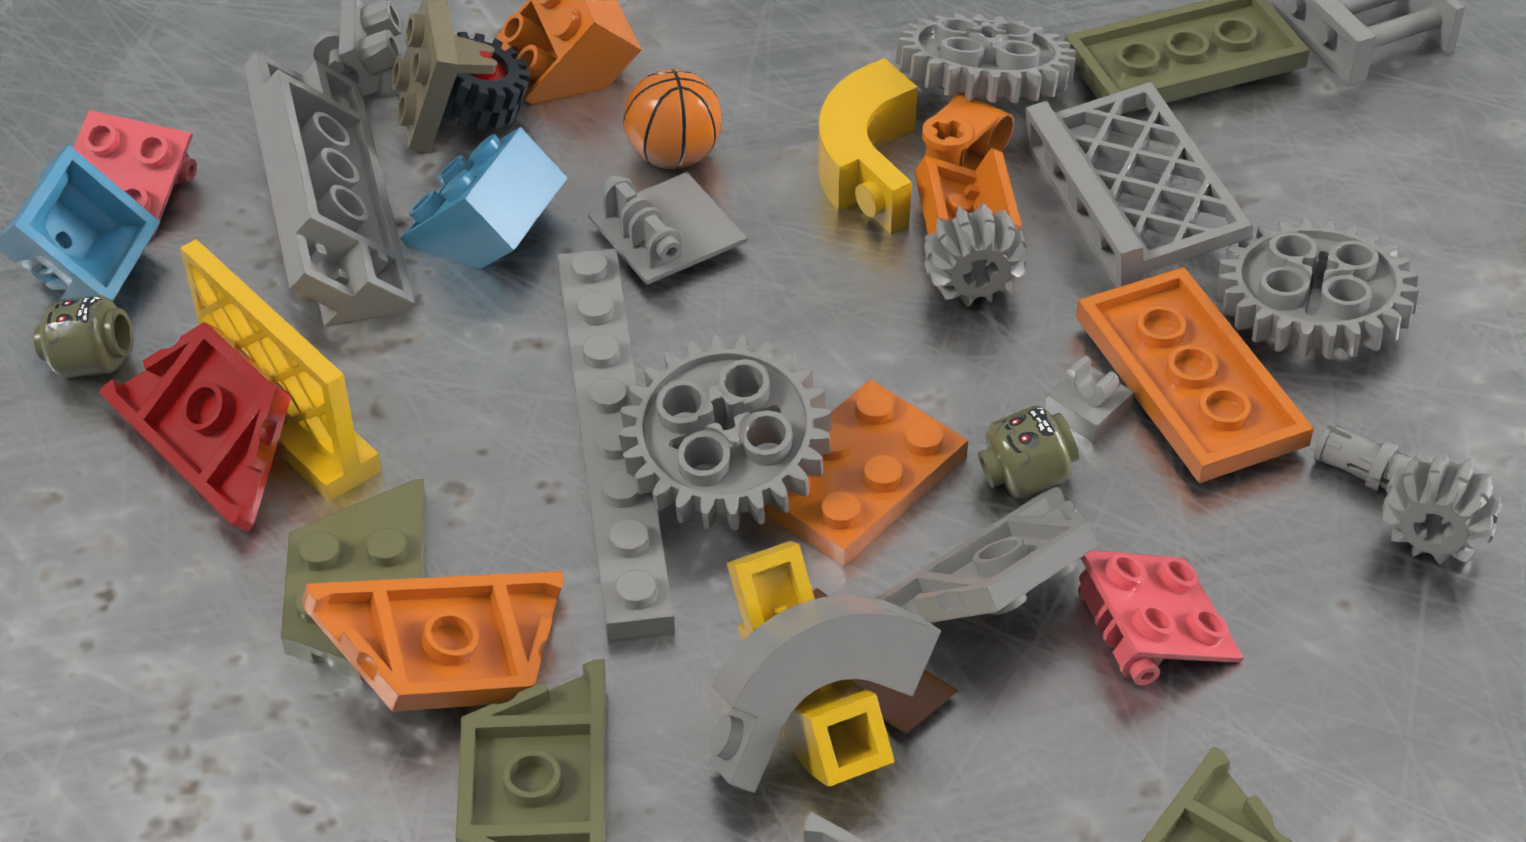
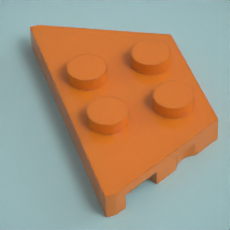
(440, 636)

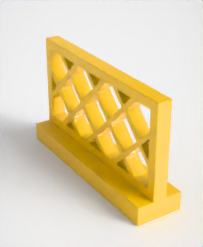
(318, 424)

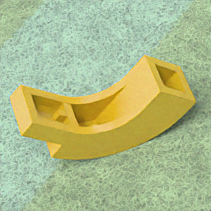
(856, 120)
(840, 725)

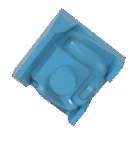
(78, 229)

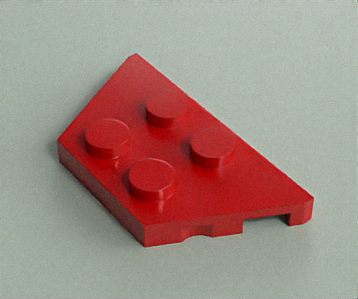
(208, 417)

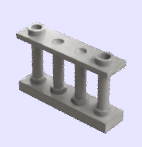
(1348, 44)

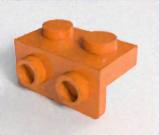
(947, 185)

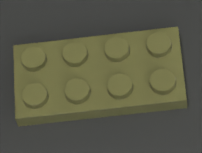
(1188, 49)

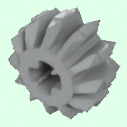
(975, 254)
(1441, 507)

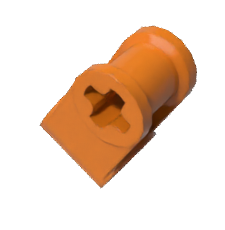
(966, 131)

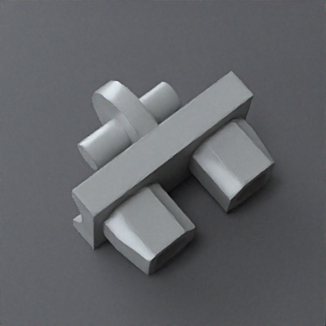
(362, 43)

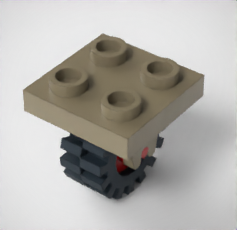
(453, 78)

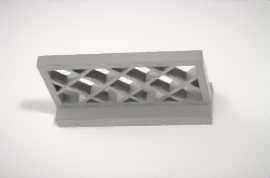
(1094, 194)

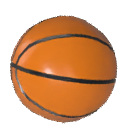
(672, 119)

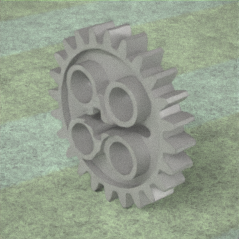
(985, 57)
(1363, 290)
(725, 431)

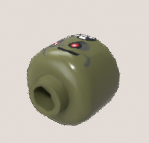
(84, 337)
(1028, 452)

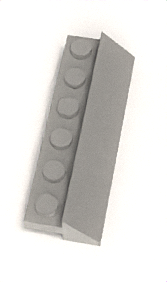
(327, 192)

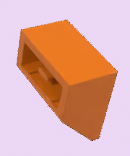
(569, 45)

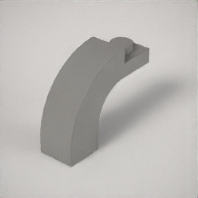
(800, 653)

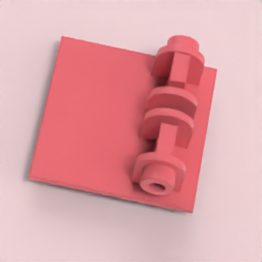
(137, 157)
(1152, 612)

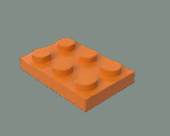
(877, 469)

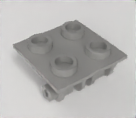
(664, 225)

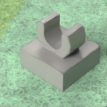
(1089, 400)

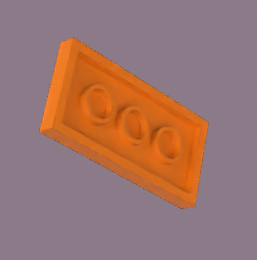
(1193, 374)

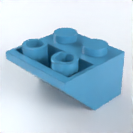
(485, 201)

